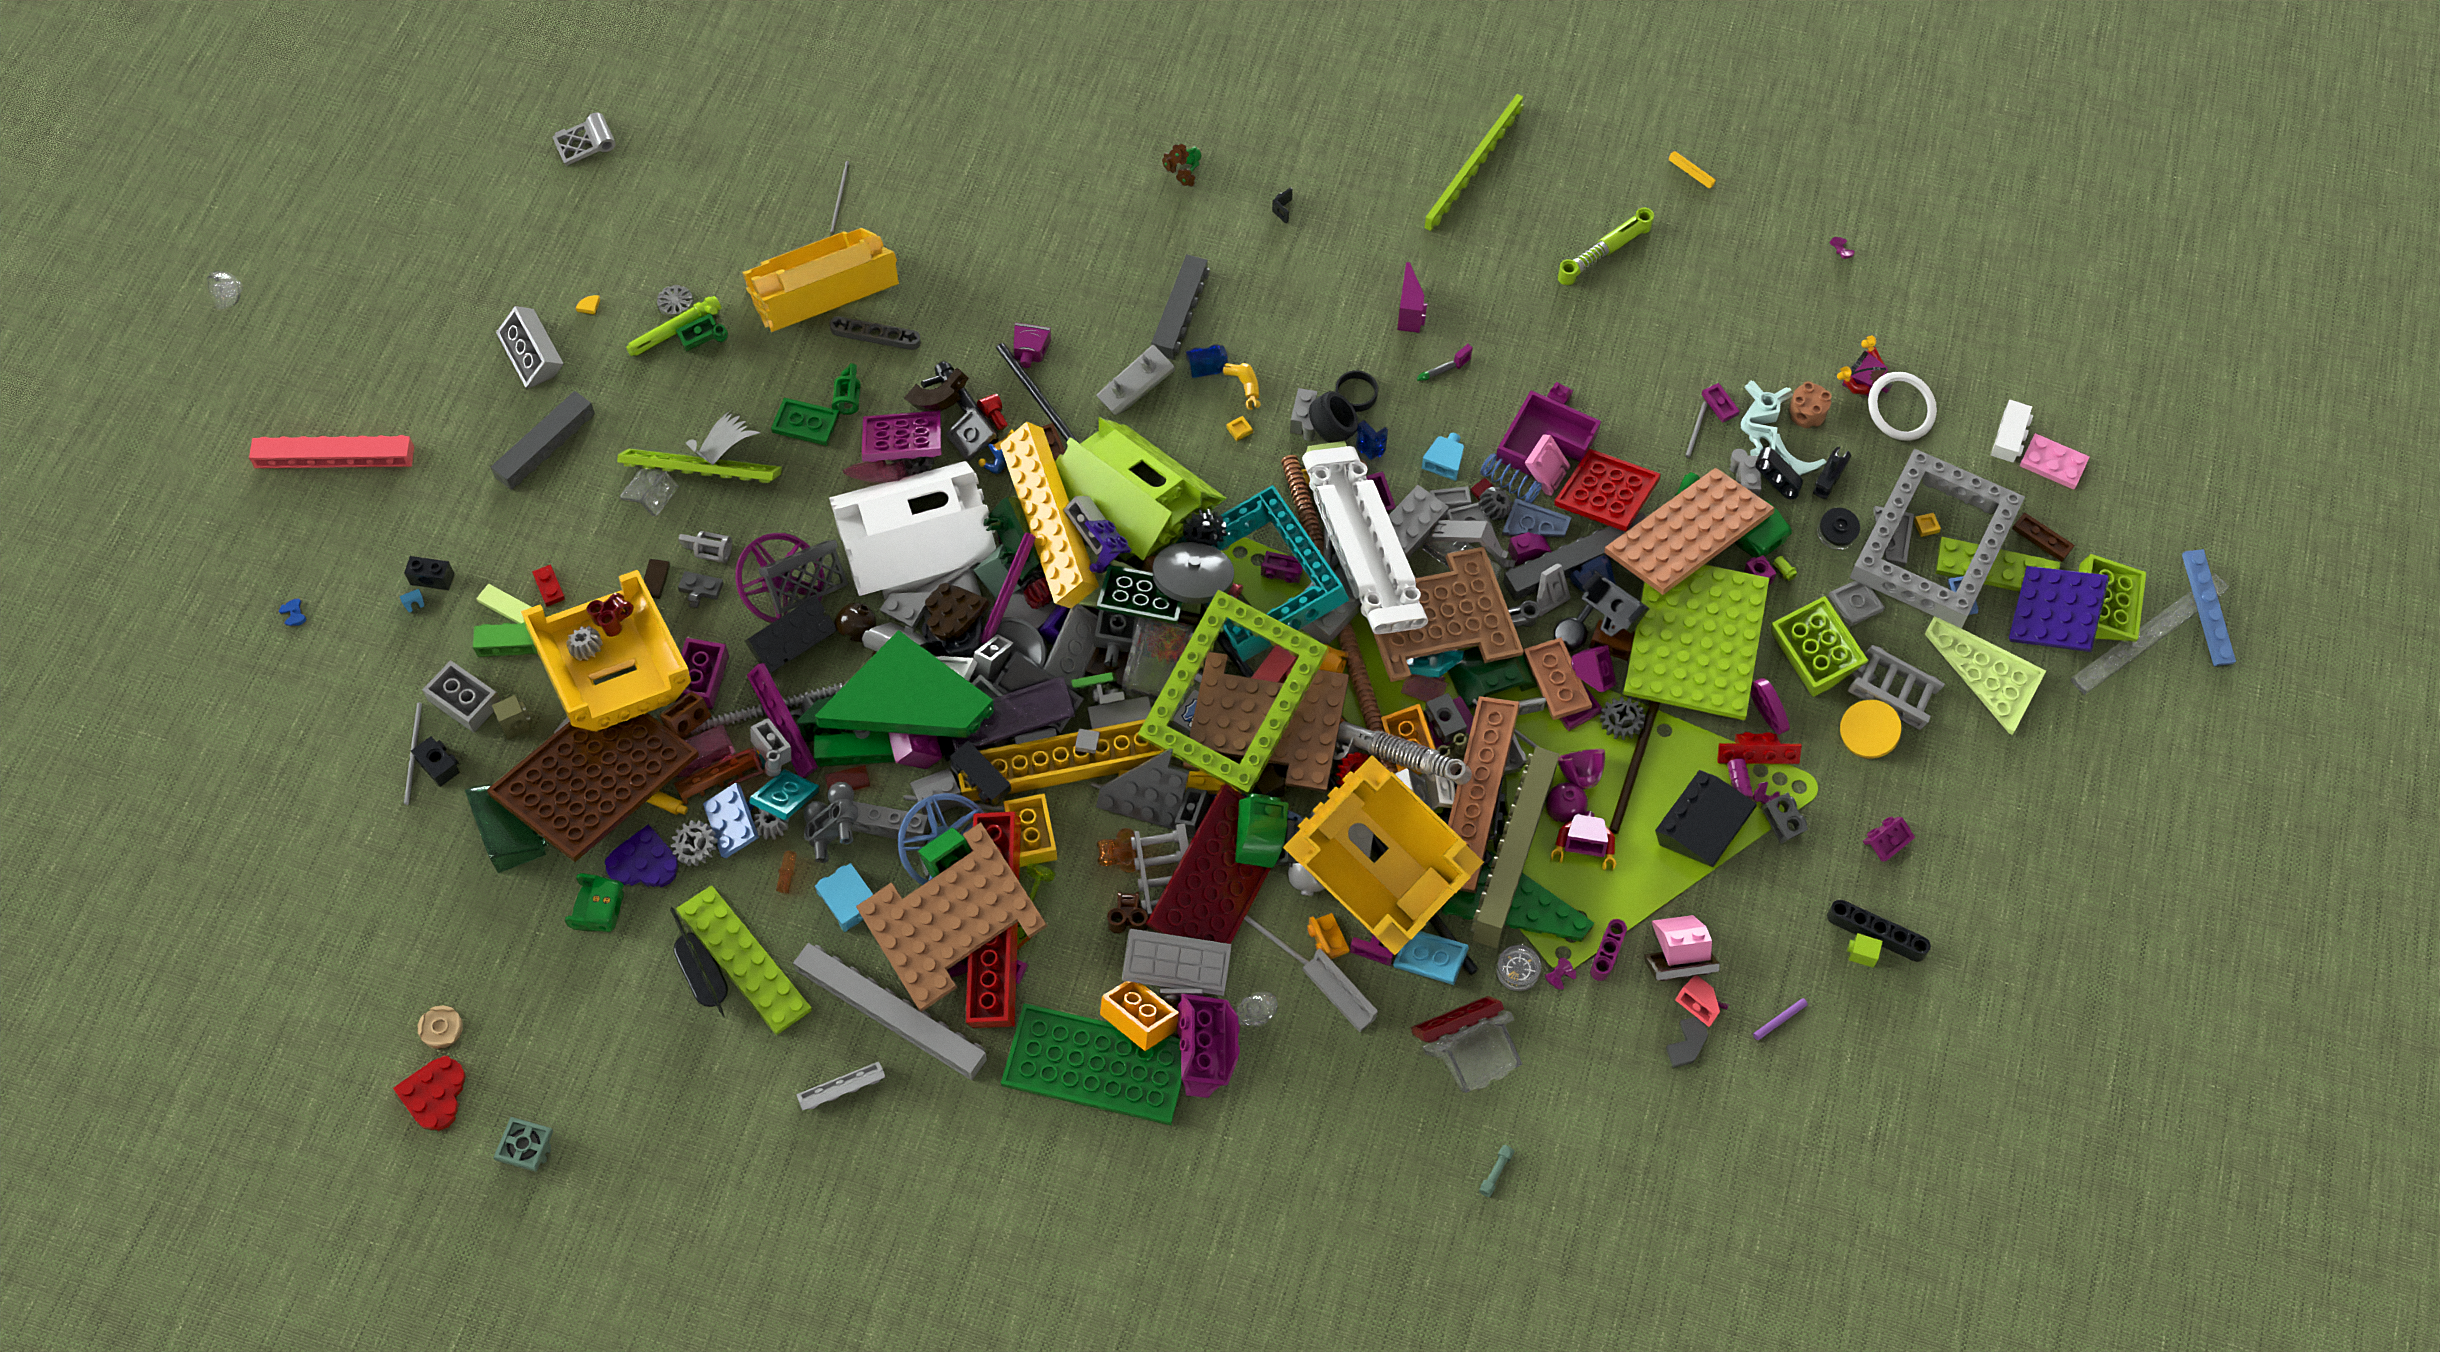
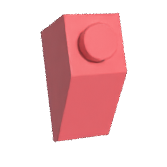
(1700, 1000)

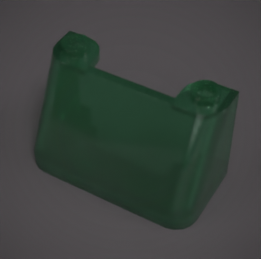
(503, 834)

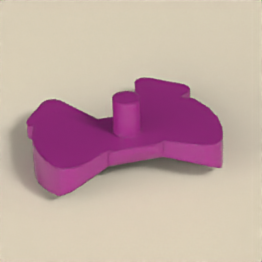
(1838, 243)
(1761, 796)
(1563, 967)

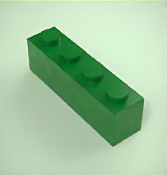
(850, 750)

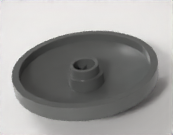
(1192, 572)
(1025, 639)

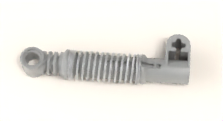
(1392, 748)

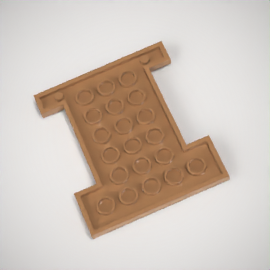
(1462, 612)
(1235, 706)
(949, 918)

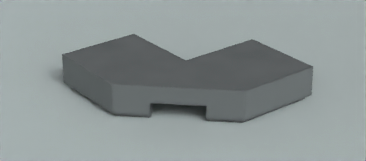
(1687, 1051)

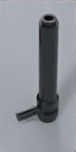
(942, 372)

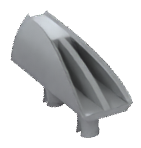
(1136, 380)

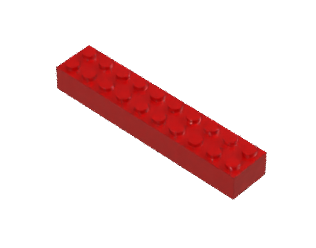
(993, 965)

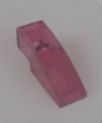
(877, 471)

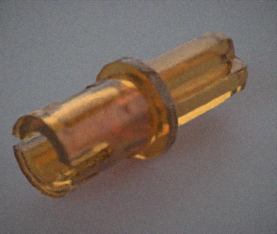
(786, 872)

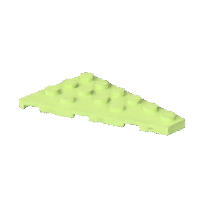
(1996, 676)

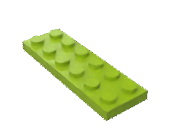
(2005, 573)

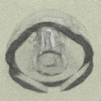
(224, 288)

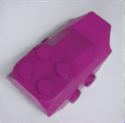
(1207, 1043)

